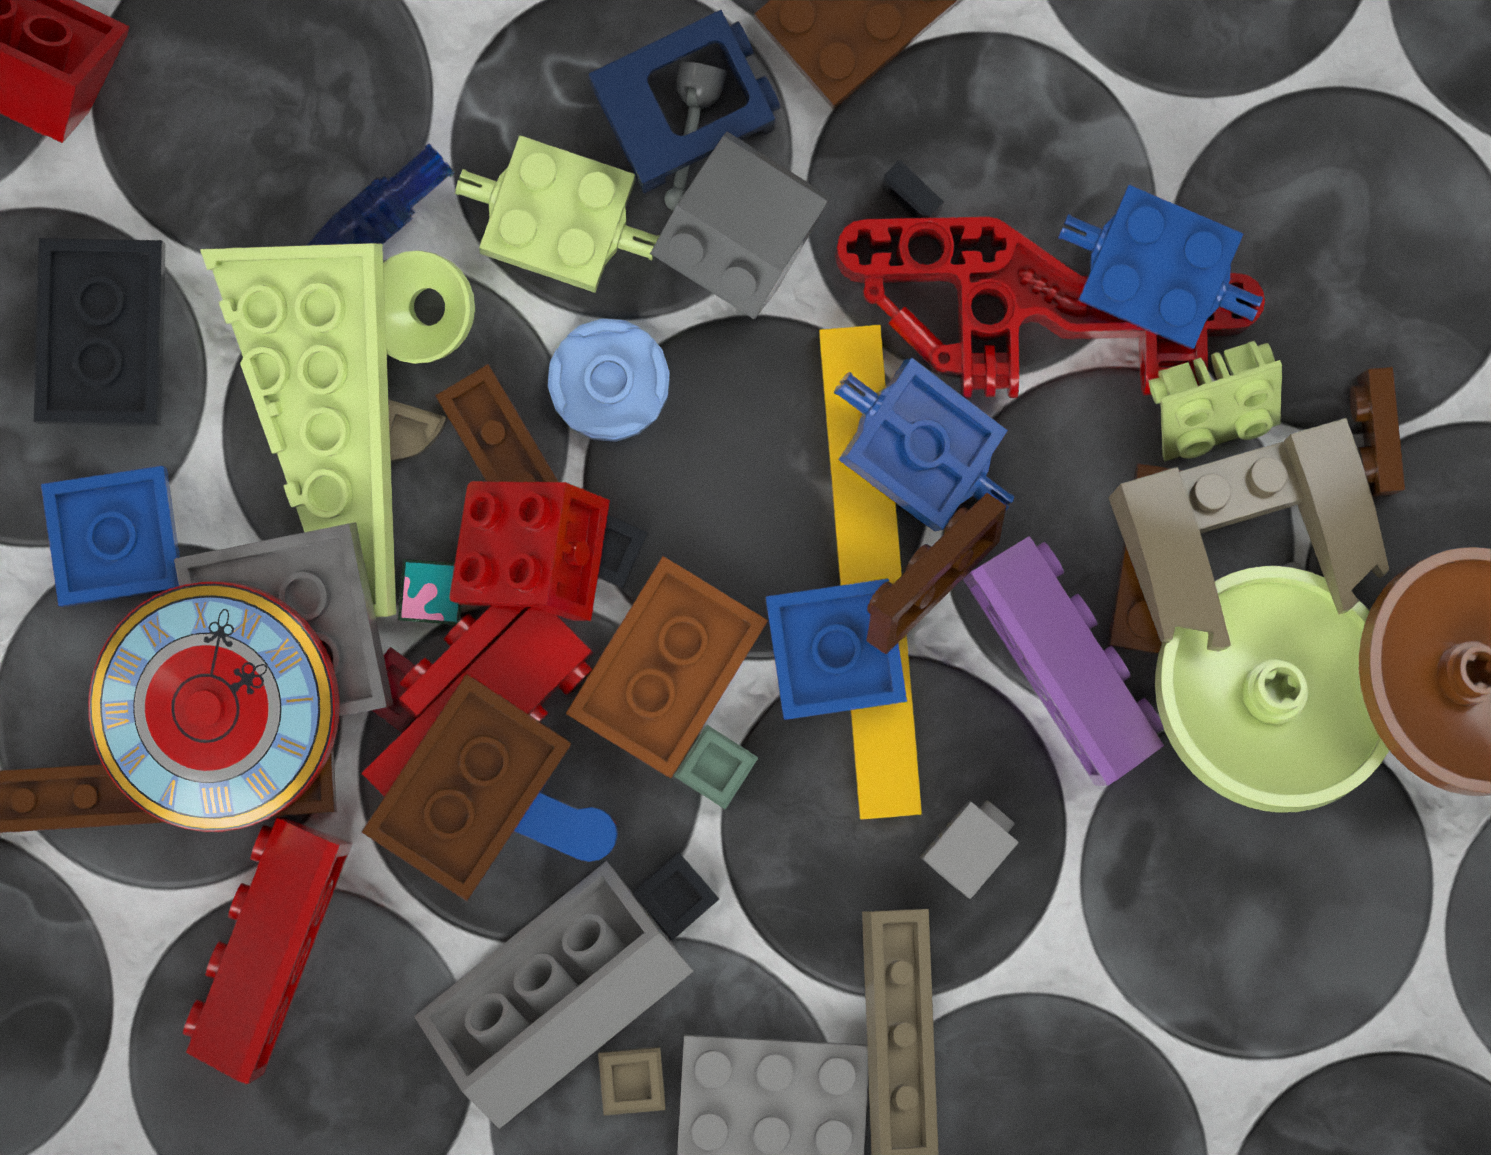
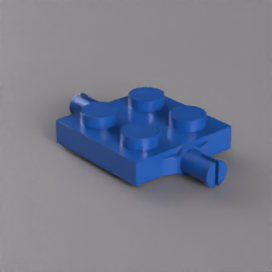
(1160, 267)
(922, 443)

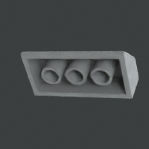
(552, 995)

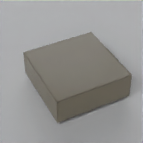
(632, 1080)

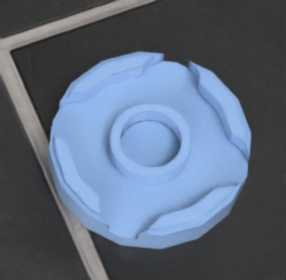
(608, 380)

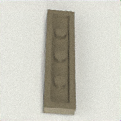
(900, 1032)

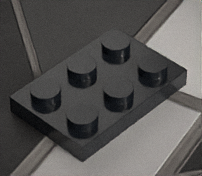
(99, 332)

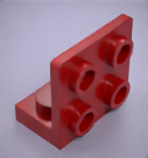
(530, 547)

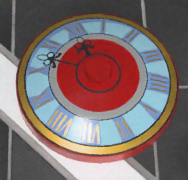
(213, 706)

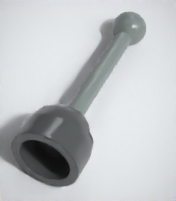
(698, 88)

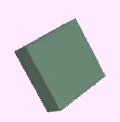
(716, 766)

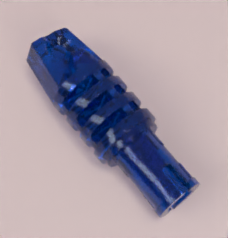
(386, 203)

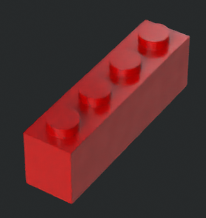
(521, 666)

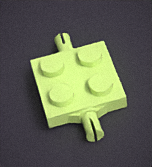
(557, 214)

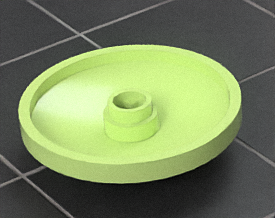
(1283, 706)

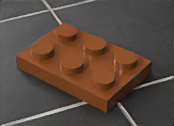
(667, 667)

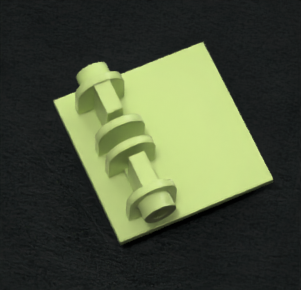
(1219, 410)

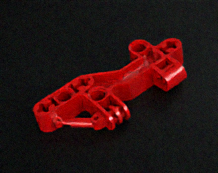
(1026, 283)

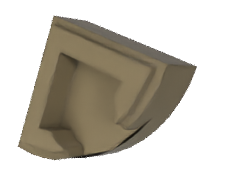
(412, 430)

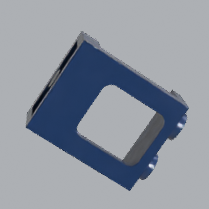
(638, 120)

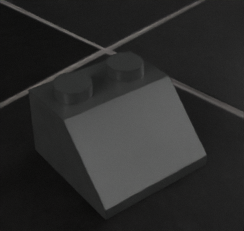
(740, 225)

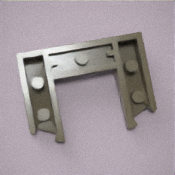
(1170, 509)

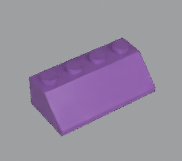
(1064, 661)

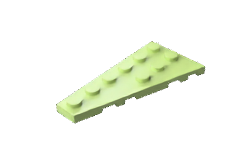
(320, 383)

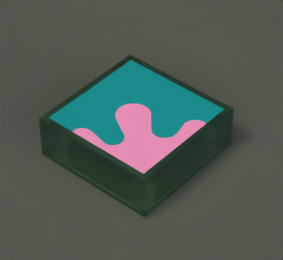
(427, 593)

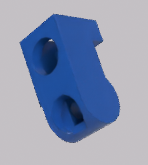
(580, 833)

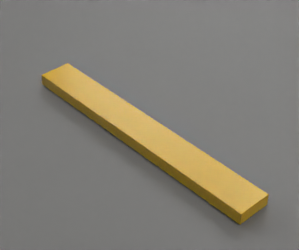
(868, 552)

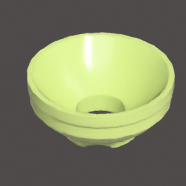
(406, 335)

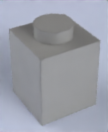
(971, 847)

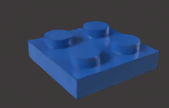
(111, 535)
(825, 654)

